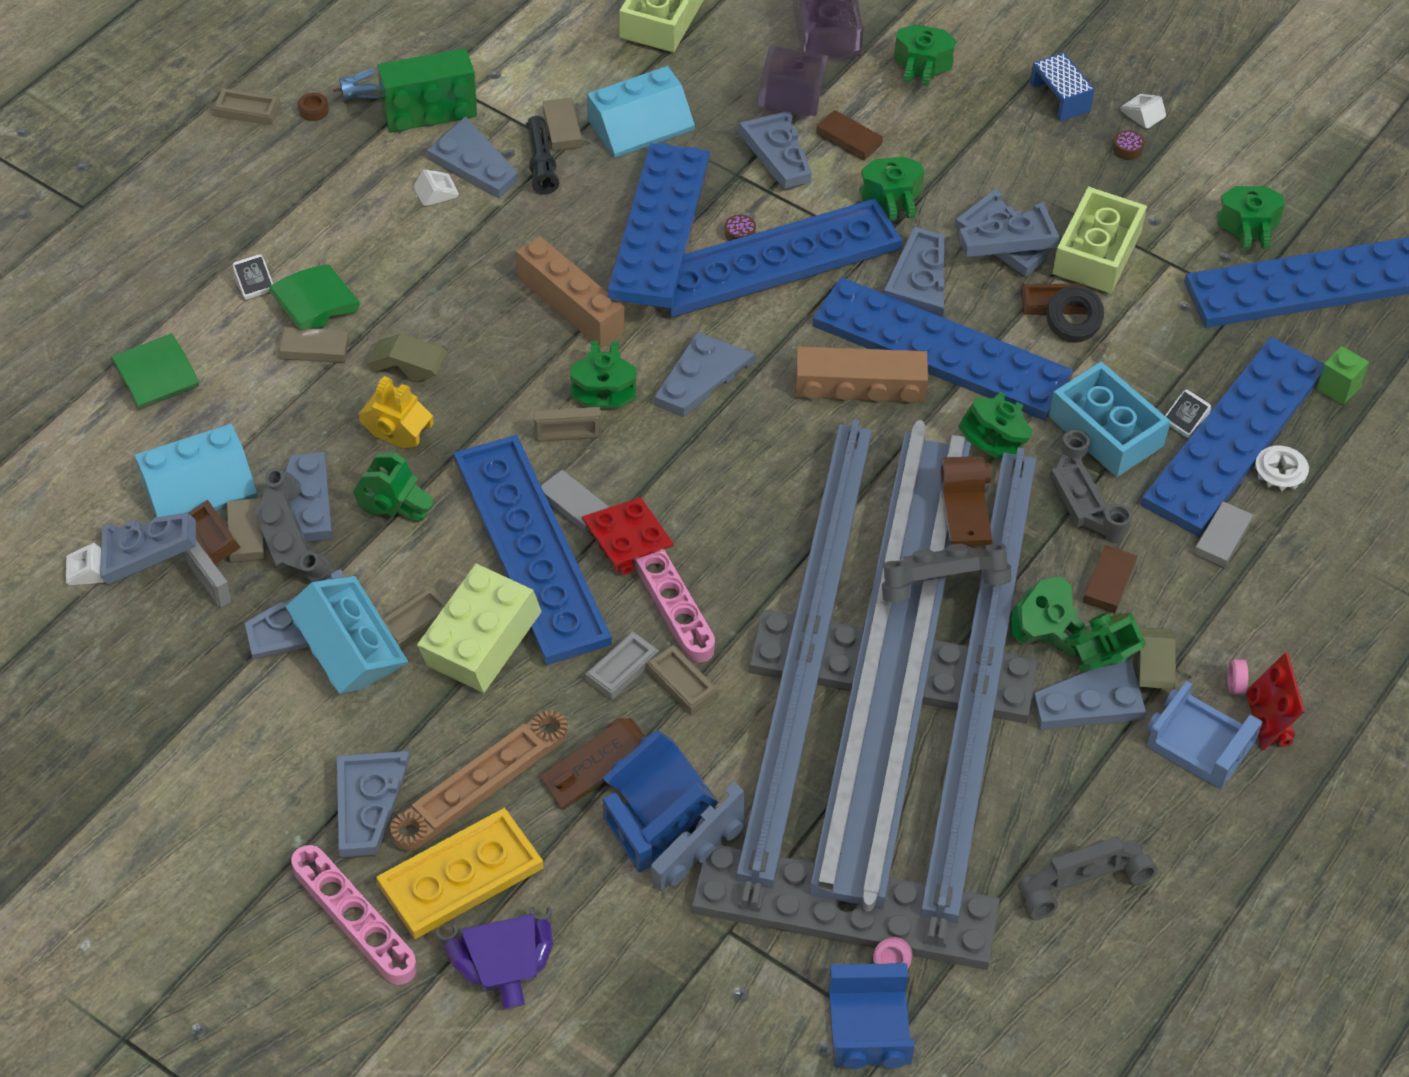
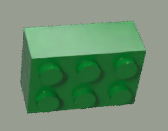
(427, 90)

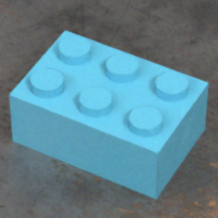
(1113, 415)

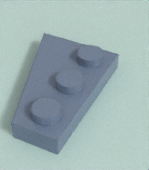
(777, 148)
(994, 208)
(139, 545)
(1091, 698)
(366, 799)
(689, 848)

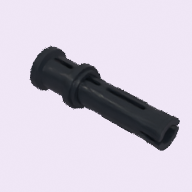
(542, 162)

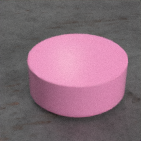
(1237, 677)
(893, 951)

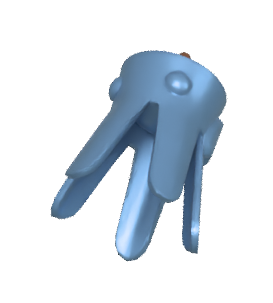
(352, 90)

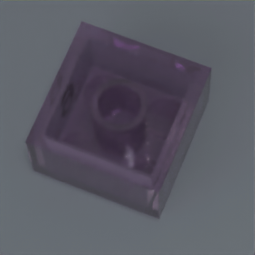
(792, 81)

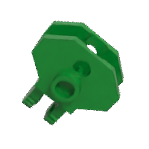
(924, 53)
(893, 187)
(1252, 215)
(603, 376)
(995, 425)
(392, 489)
(1045, 614)
(1107, 640)

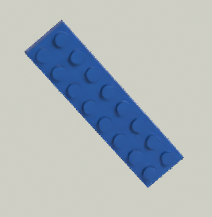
(659, 225)
(783, 255)
(1300, 282)
(952, 349)
(1233, 436)
(532, 547)

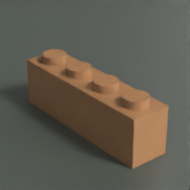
(570, 291)
(861, 374)

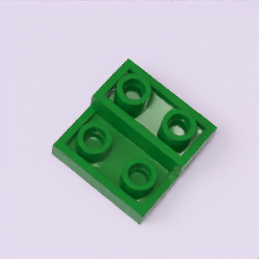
(314, 296)
(155, 371)

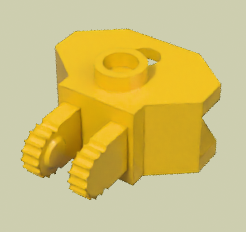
(395, 413)

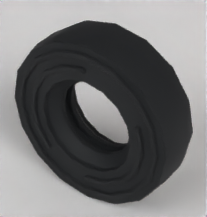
(1083, 297)

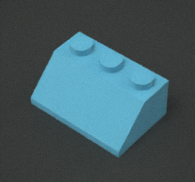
(639, 111)
(196, 470)
(346, 633)

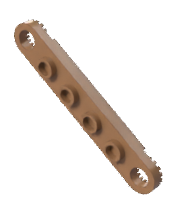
(478, 780)

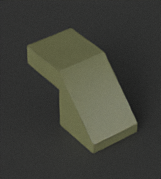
(411, 355)
(1157, 659)

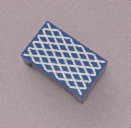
(1066, 83)

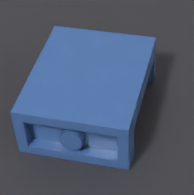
(1201, 737)

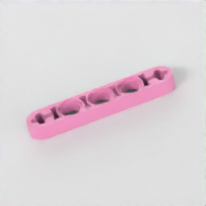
(679, 605)
(356, 930)

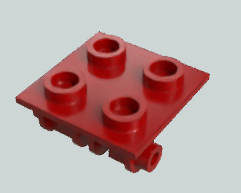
(627, 533)
(1276, 702)

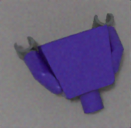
(501, 954)

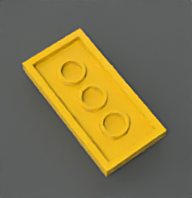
(459, 873)

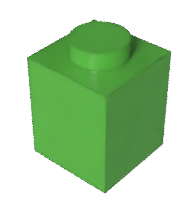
(1342, 375)

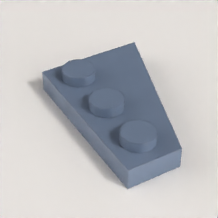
(473, 158)
(1017, 233)
(920, 272)
(699, 371)
(312, 503)
(275, 631)

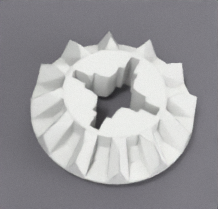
(1292, 462)

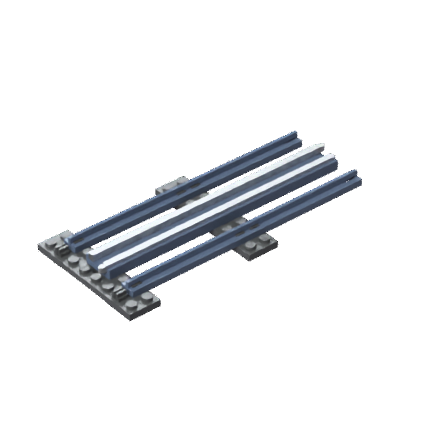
(890, 672)

